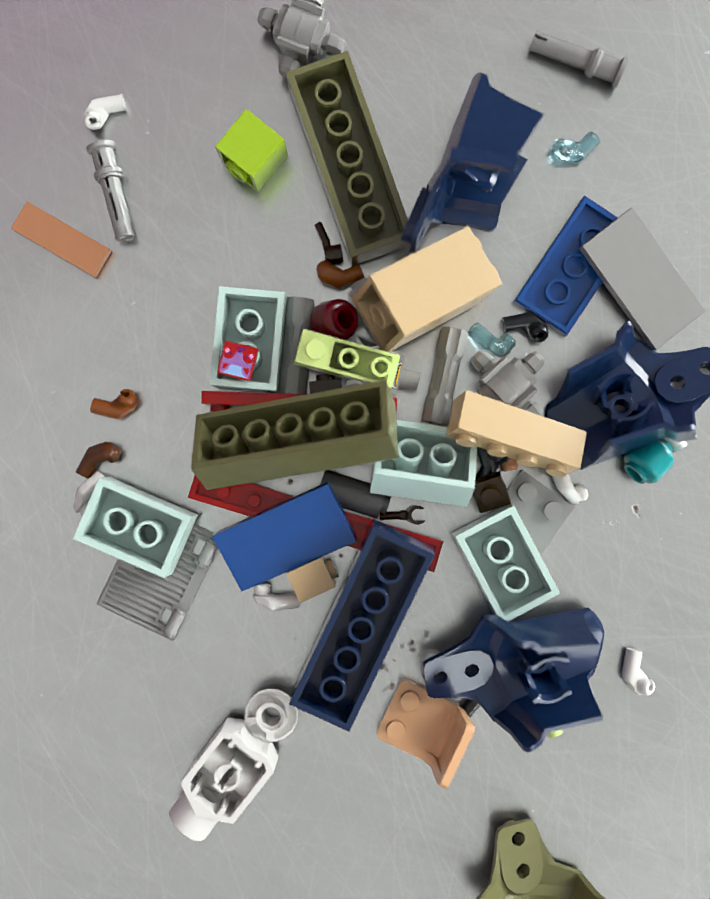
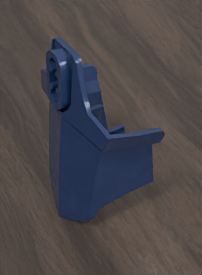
(476, 165)
(628, 397)
(525, 672)

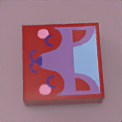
(238, 361)

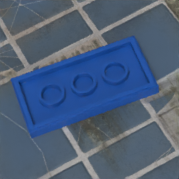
(563, 277)
(285, 536)

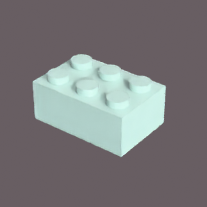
(256, 321)
(427, 467)
(135, 526)
(505, 563)

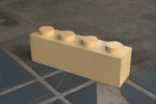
(516, 434)

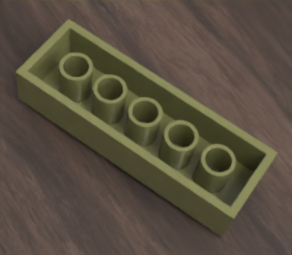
(349, 157)
(295, 436)

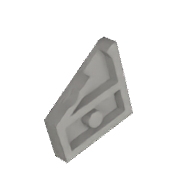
(538, 508)

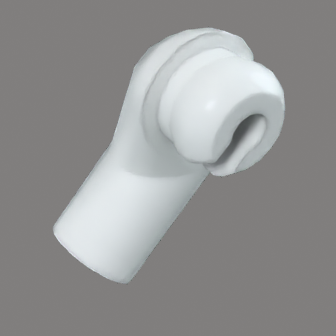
(100, 109)
(84, 493)
(572, 493)
(634, 675)

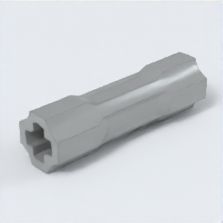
(297, 317)
(444, 377)

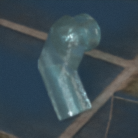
(575, 151)
(490, 342)

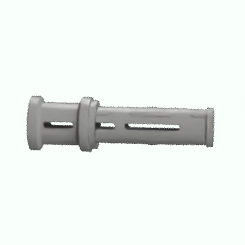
(592, 62)
(109, 176)

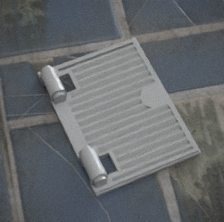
(144, 595)

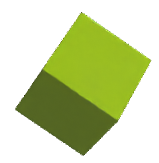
(251, 150)

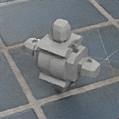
(300, 33)
(509, 381)

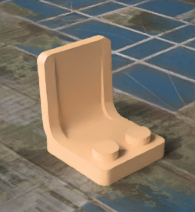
(427, 728)

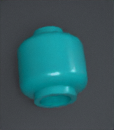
(649, 462)

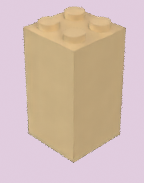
(426, 289)

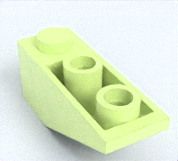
(345, 358)

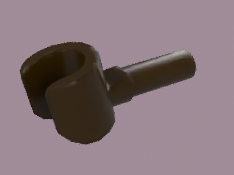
(332, 252)
(403, 515)

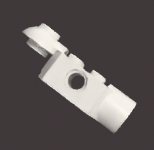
(233, 766)

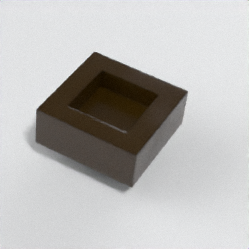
(324, 383)
(491, 492)

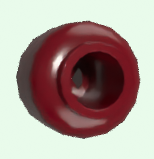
(335, 319)

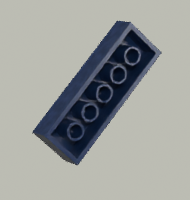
(361, 625)

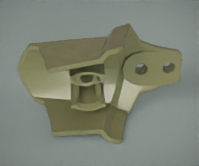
(539, 874)

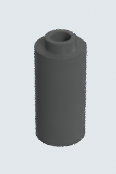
(356, 495)

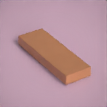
(61, 239)

